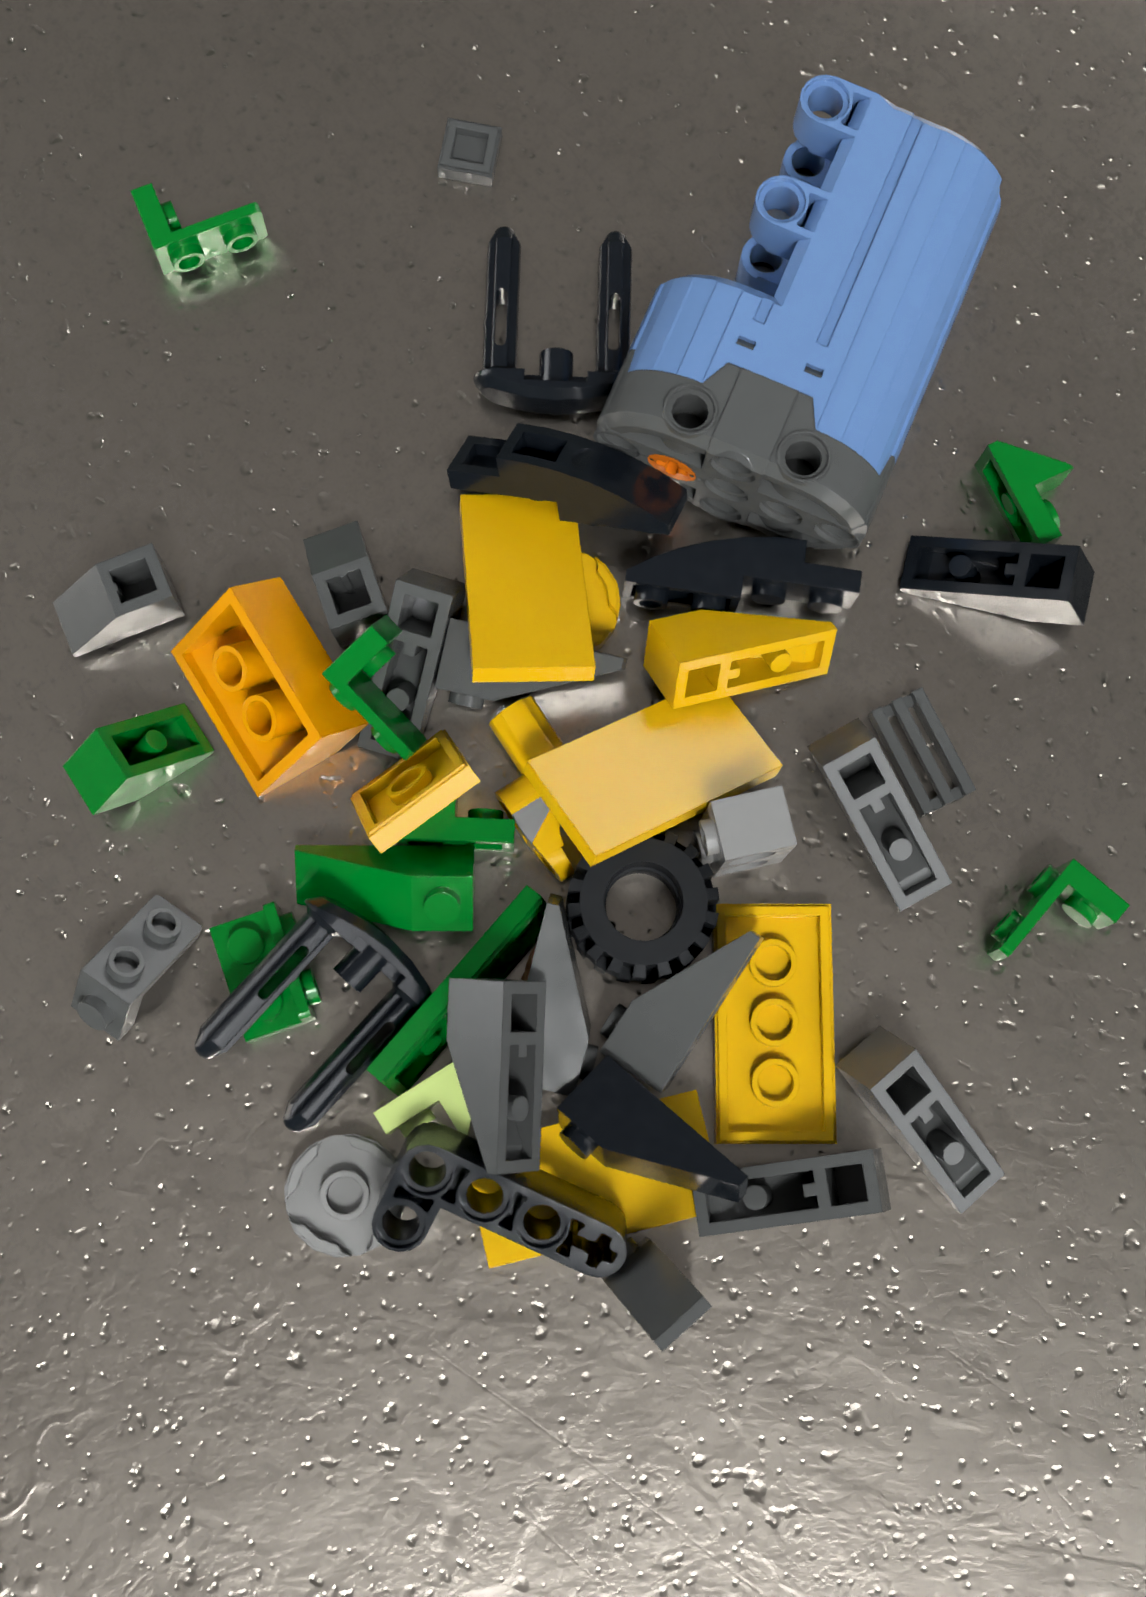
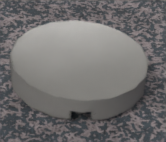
(336, 1192)

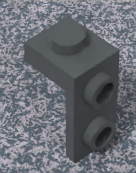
(130, 964)

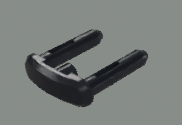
(554, 388)
(370, 954)

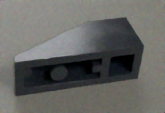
(1001, 577)
(640, 1135)

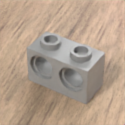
(745, 831)

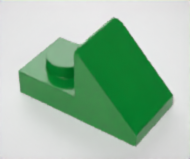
(1016, 482)
(481, 829)

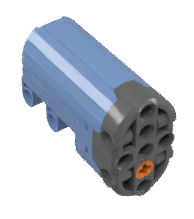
(803, 381)

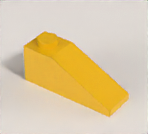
(731, 653)

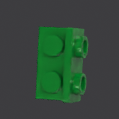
(242, 946)

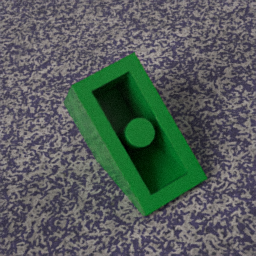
(136, 757)

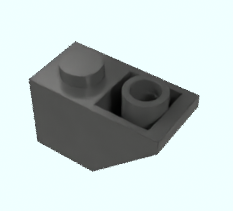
(345, 581)
(117, 600)

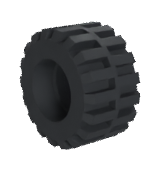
(632, 958)

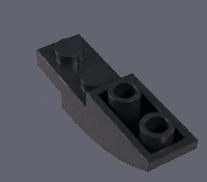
(583, 476)
(719, 571)

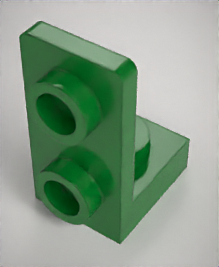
(190, 246)
(360, 693)
(1084, 898)

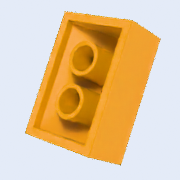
(264, 684)

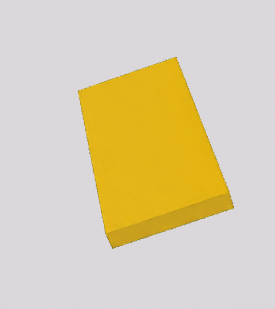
(524, 591)
(649, 773)
(776, 1029)
(642, 1200)

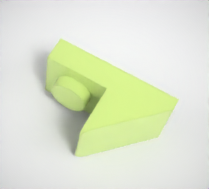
(415, 1104)

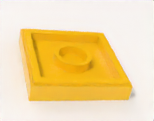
(413, 790)

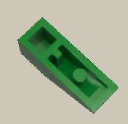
(399, 888)

